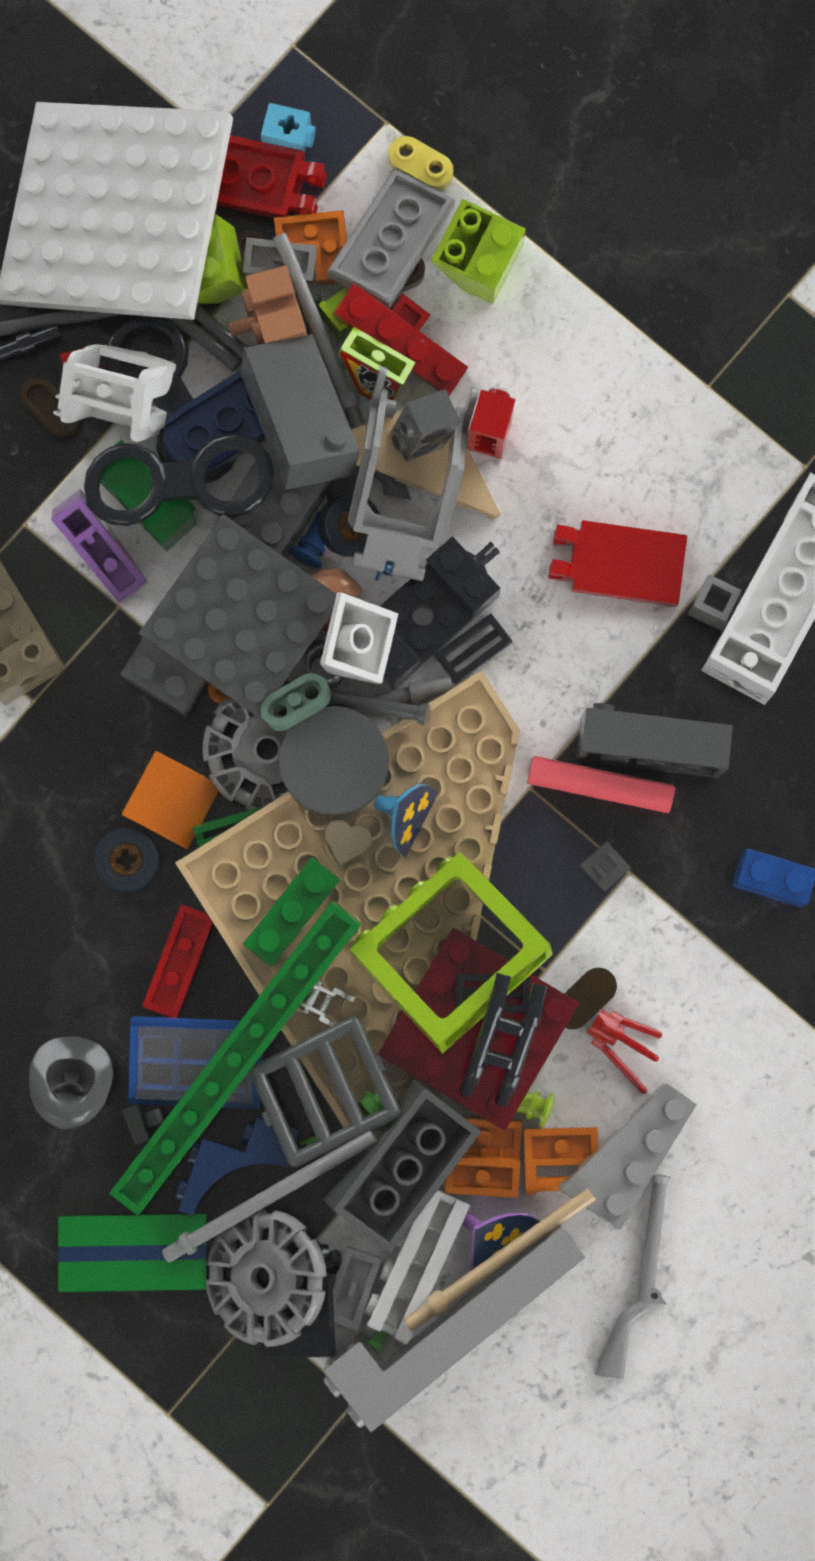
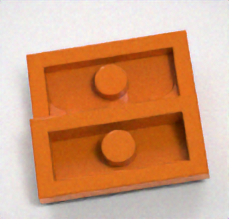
(171, 800)
(490, 1163)

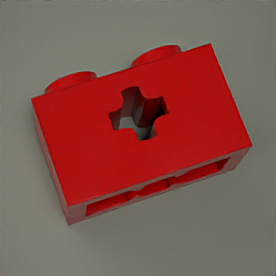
(491, 422)

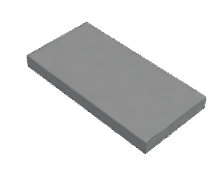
(391, 237)

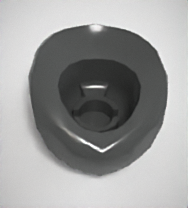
(70, 1081)

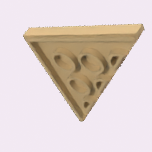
(429, 471)

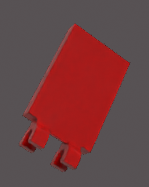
(268, 179)
(622, 562)

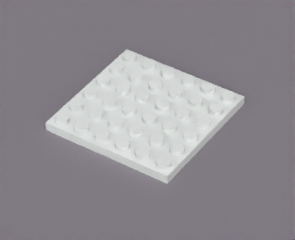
(115, 209)

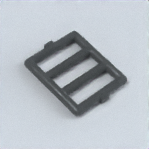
(290, 1058)

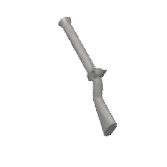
(614, 1356)

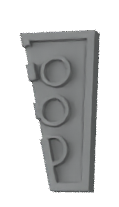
(631, 1156)

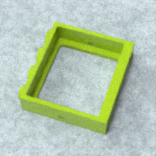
(446, 1031)

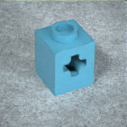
(280, 120)

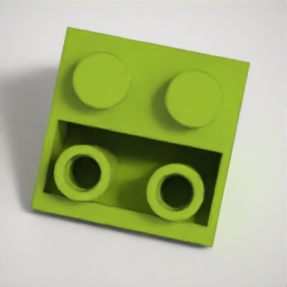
(478, 250)
(223, 265)

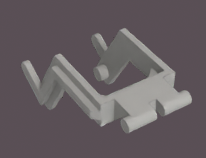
(396, 538)

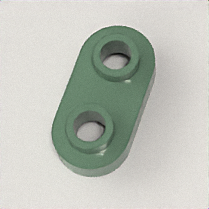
(294, 700)

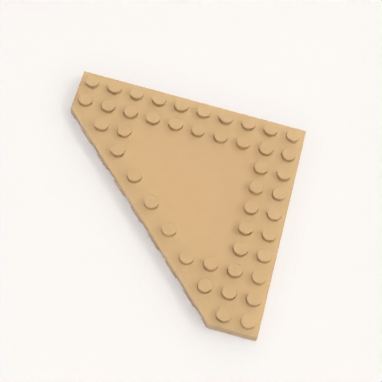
(243, 871)

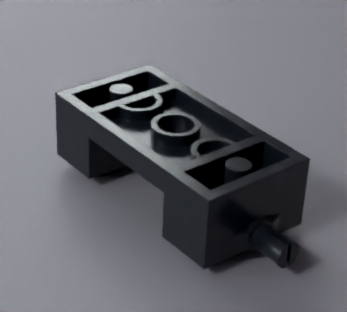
(454, 591)

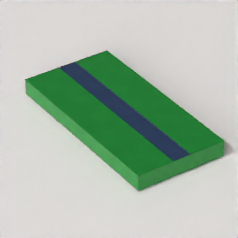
(127, 1253)

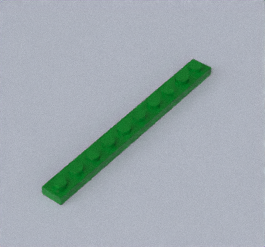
(235, 1058)

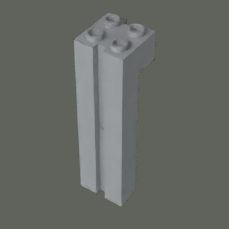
(381, 1388)

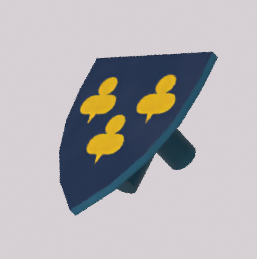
(407, 814)

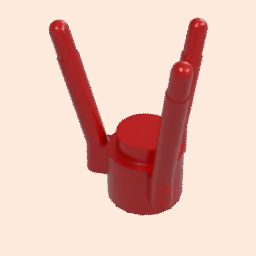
(608, 1030)

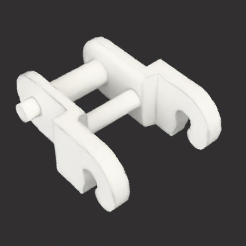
(312, 997)

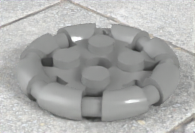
(245, 755)
(285, 1276)

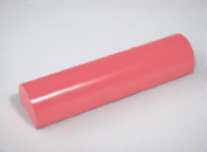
(601, 784)

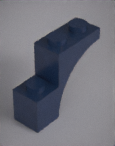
(215, 1159)

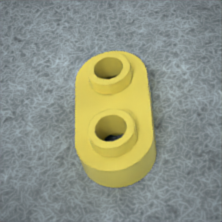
(420, 162)

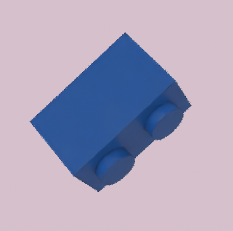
(774, 878)

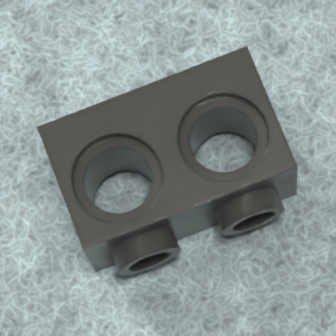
(425, 425)

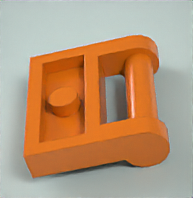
(555, 1148)

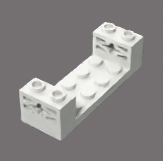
(774, 608)

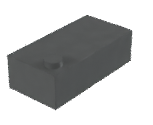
(299, 412)
(653, 742)
(401, 1172)

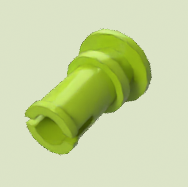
(537, 1107)

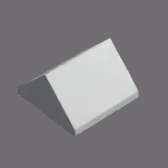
(358, 639)

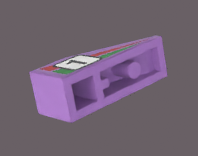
(98, 546)

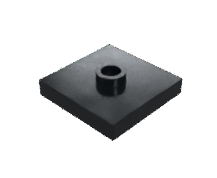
(316, 1339)

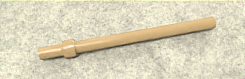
(440, 1302)

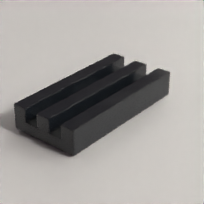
(449, 667)
(460, 992)

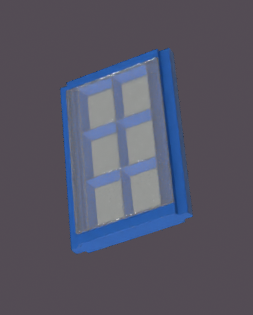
(173, 1053)

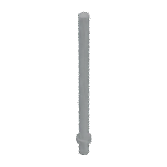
(188, 1242)

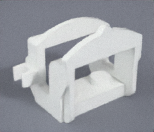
(114, 396)

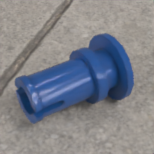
(310, 547)

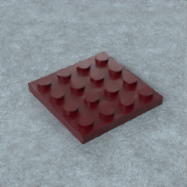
(444, 1072)

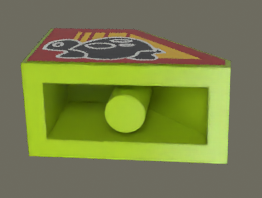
(364, 356)

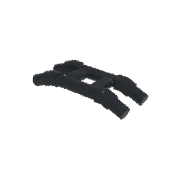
(494, 1022)

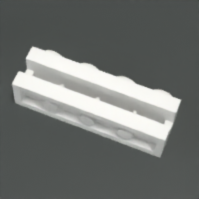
(417, 1265)

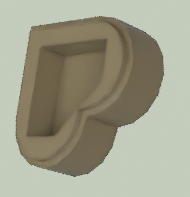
(346, 841)

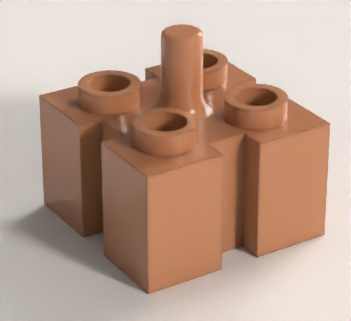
(270, 308)

